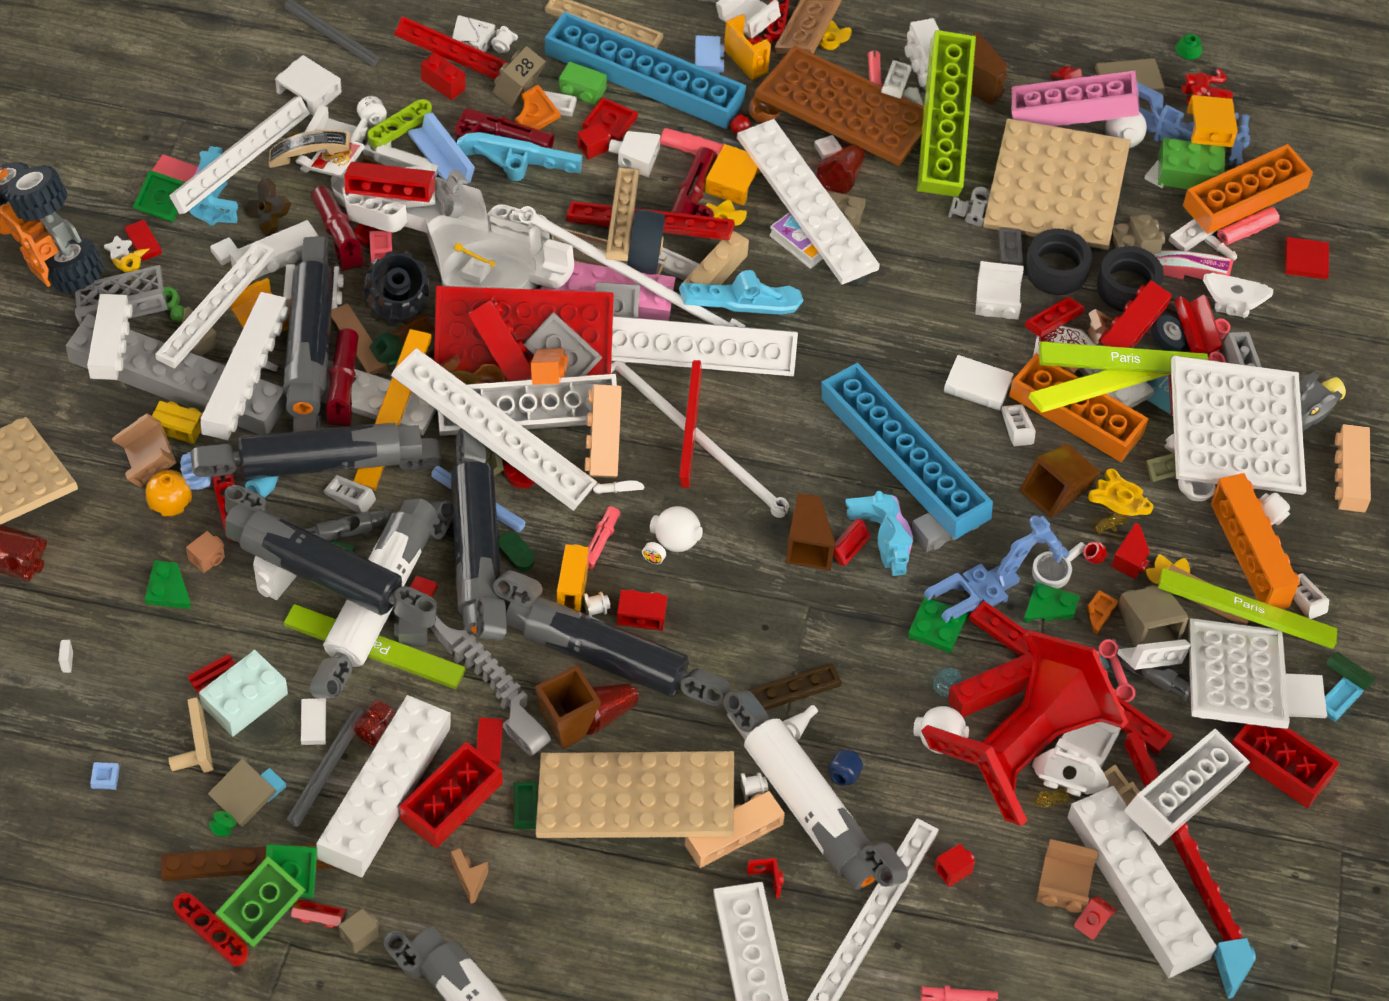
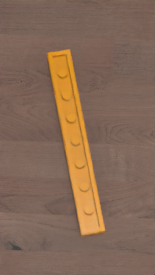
(394, 403)

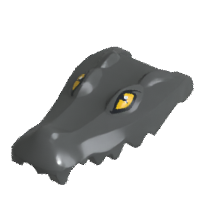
(1315, 400)

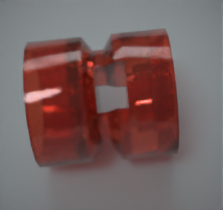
(374, 724)

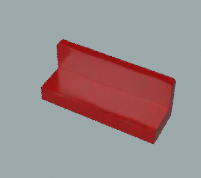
(1199, 325)

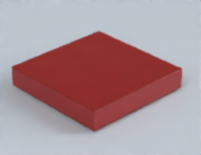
(611, 117)
(1307, 258)

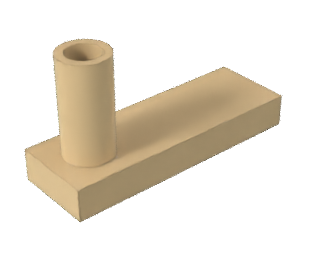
(202, 754)

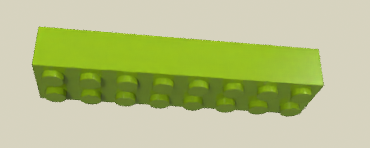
(946, 113)

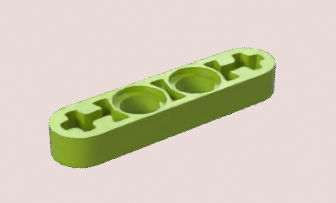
(396, 120)

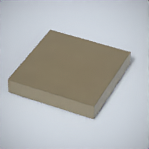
(242, 792)

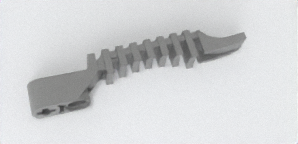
(521, 725)

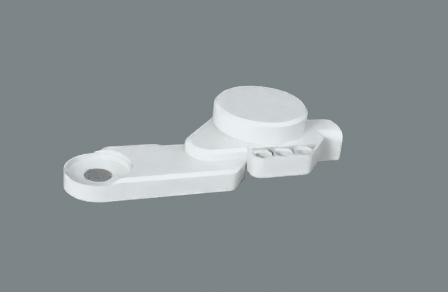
(520, 250)

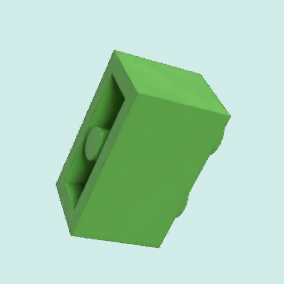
(582, 83)

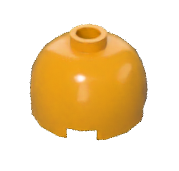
(168, 493)

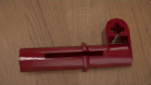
(485, 123)
(700, 166)
(338, 226)
(341, 378)

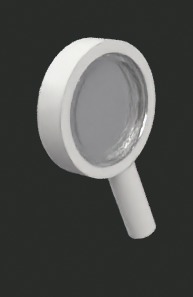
(1054, 574)

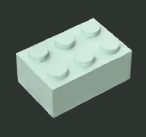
(243, 693)

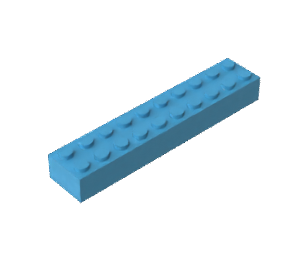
(646, 70)
(907, 451)

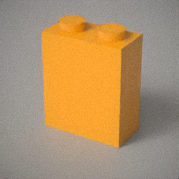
(573, 576)

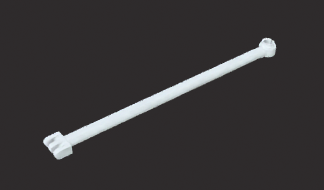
(623, 269)
(703, 440)

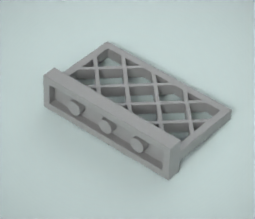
(142, 301)

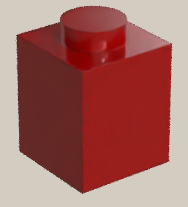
(593, 141)
(954, 865)

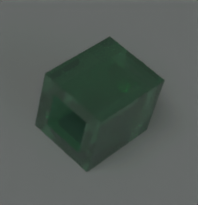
(387, 348)

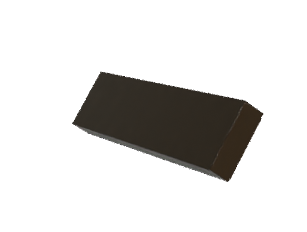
(797, 687)

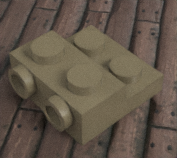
(850, 206)
(1140, 232)

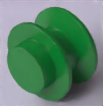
(222, 823)

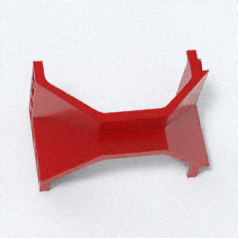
(1063, 694)

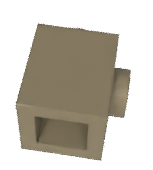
(359, 930)

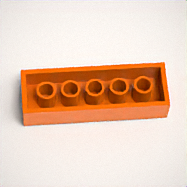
(1247, 188)
(1096, 420)
(1254, 541)

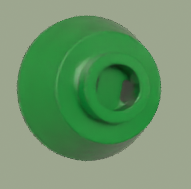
(1189, 47)

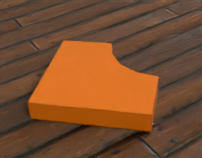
(537, 109)

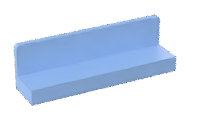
(441, 148)

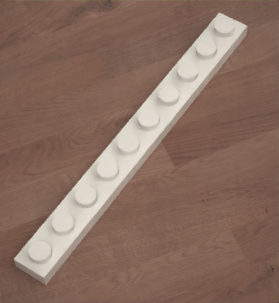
(239, 155)
(872, 917)

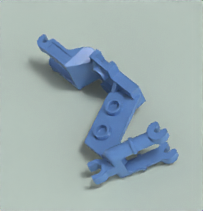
(1168, 124)
(991, 584)

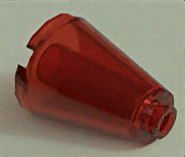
(841, 169)
(614, 703)

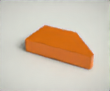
(1100, 610)

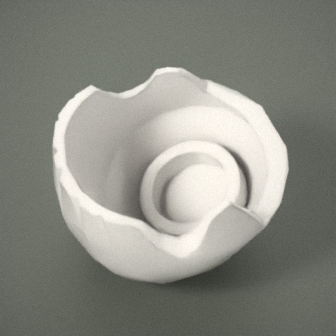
(1196, 490)

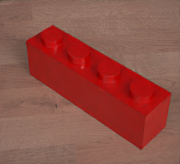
(389, 182)
(1137, 317)
(501, 342)
(991, 686)

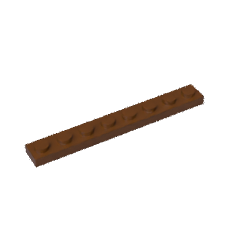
(218, 863)

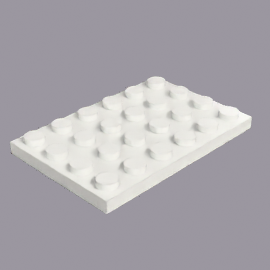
(1237, 673)

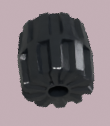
(396, 288)

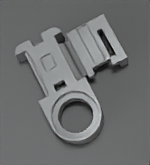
(446, 195)
(972, 208)

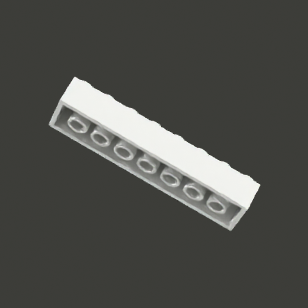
(538, 404)
(383, 786)
(1141, 882)

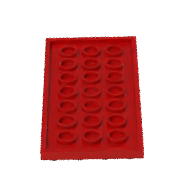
(526, 309)

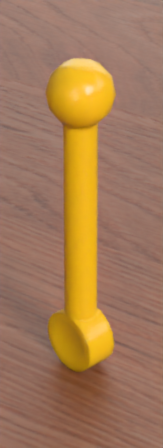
(458, 247)

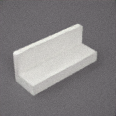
(401, 158)
(1155, 654)

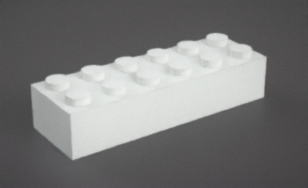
(1186, 786)

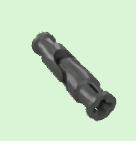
(341, 528)
(1162, 677)

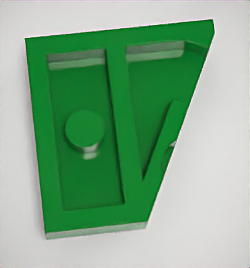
(166, 586)
(1050, 604)

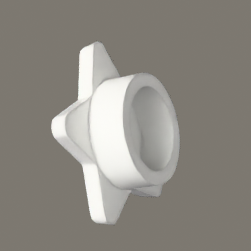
(118, 253)

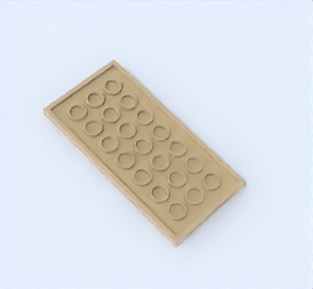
(636, 794)

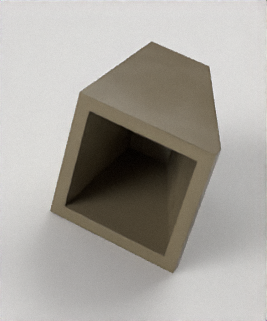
(1152, 615)

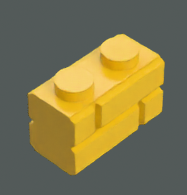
(179, 421)

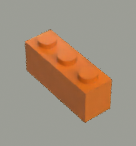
(549, 366)

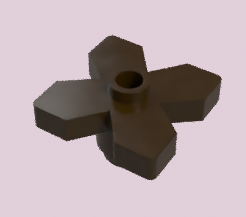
(268, 207)

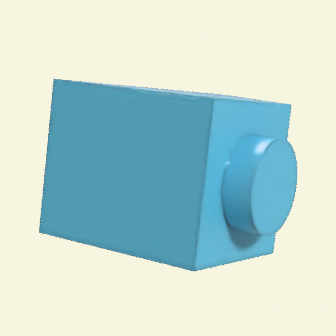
(1234, 963)

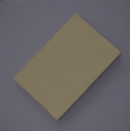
(1146, 71)

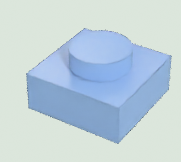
(104, 776)

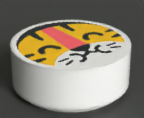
(654, 553)

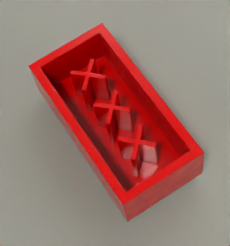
(1286, 761)
(451, 795)

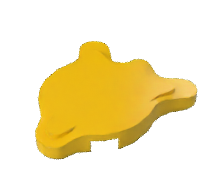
(1120, 495)

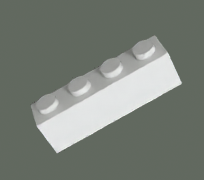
(287, 247)
(109, 337)

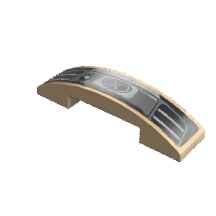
(307, 142)

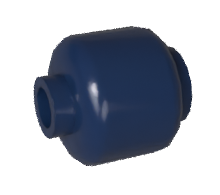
(845, 767)

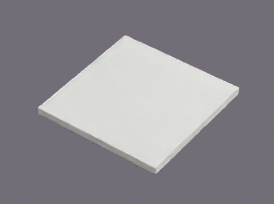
(1237, 423)

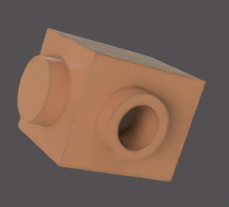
(206, 552)

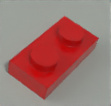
(325, 914)

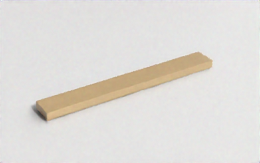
(622, 214)

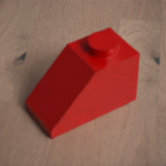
(1132, 554)

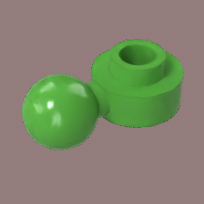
(177, 311)

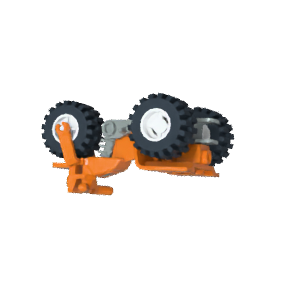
(47, 240)

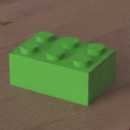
(1188, 164)
(260, 902)

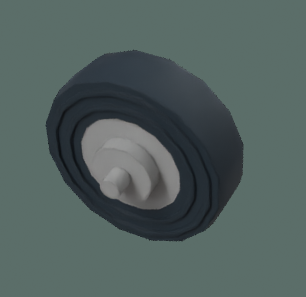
(1168, 333)

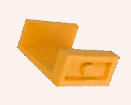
(749, 57)
(1213, 121)
(731, 175)
(245, 302)

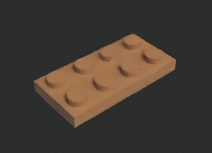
(807, 25)

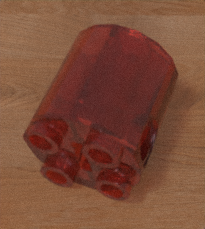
(20, 553)

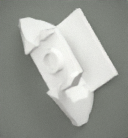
(1236, 295)
(1089, 775)

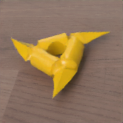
(123, 263)

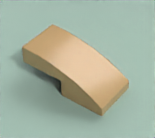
(1126, 790)

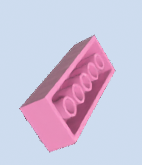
(1077, 100)
(650, 304)

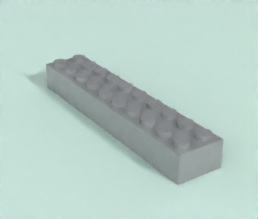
(187, 384)

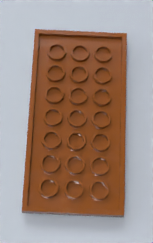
(843, 105)

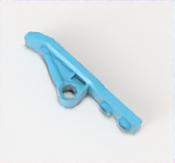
(517, 153)
(743, 295)

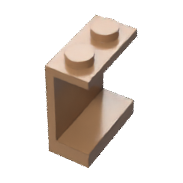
(145, 448)
(1066, 876)

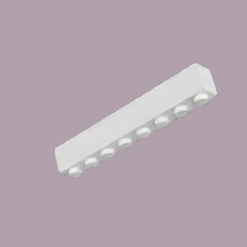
(244, 366)

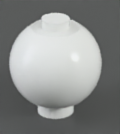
(1127, 128)
(676, 529)
(942, 718)

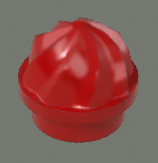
(740, 123)
(1095, 552)

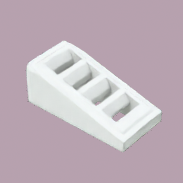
(1020, 426)
(361, 502)
(1317, 605)

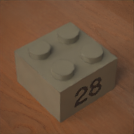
(518, 75)

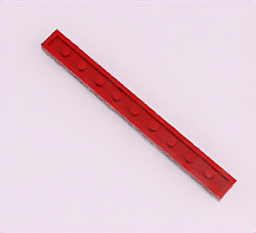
(1012, 637)
(1187, 848)

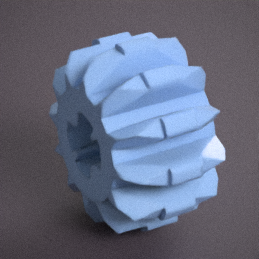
(193, 481)

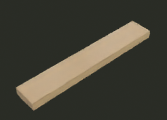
(626, 28)

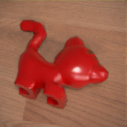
(1199, 84)

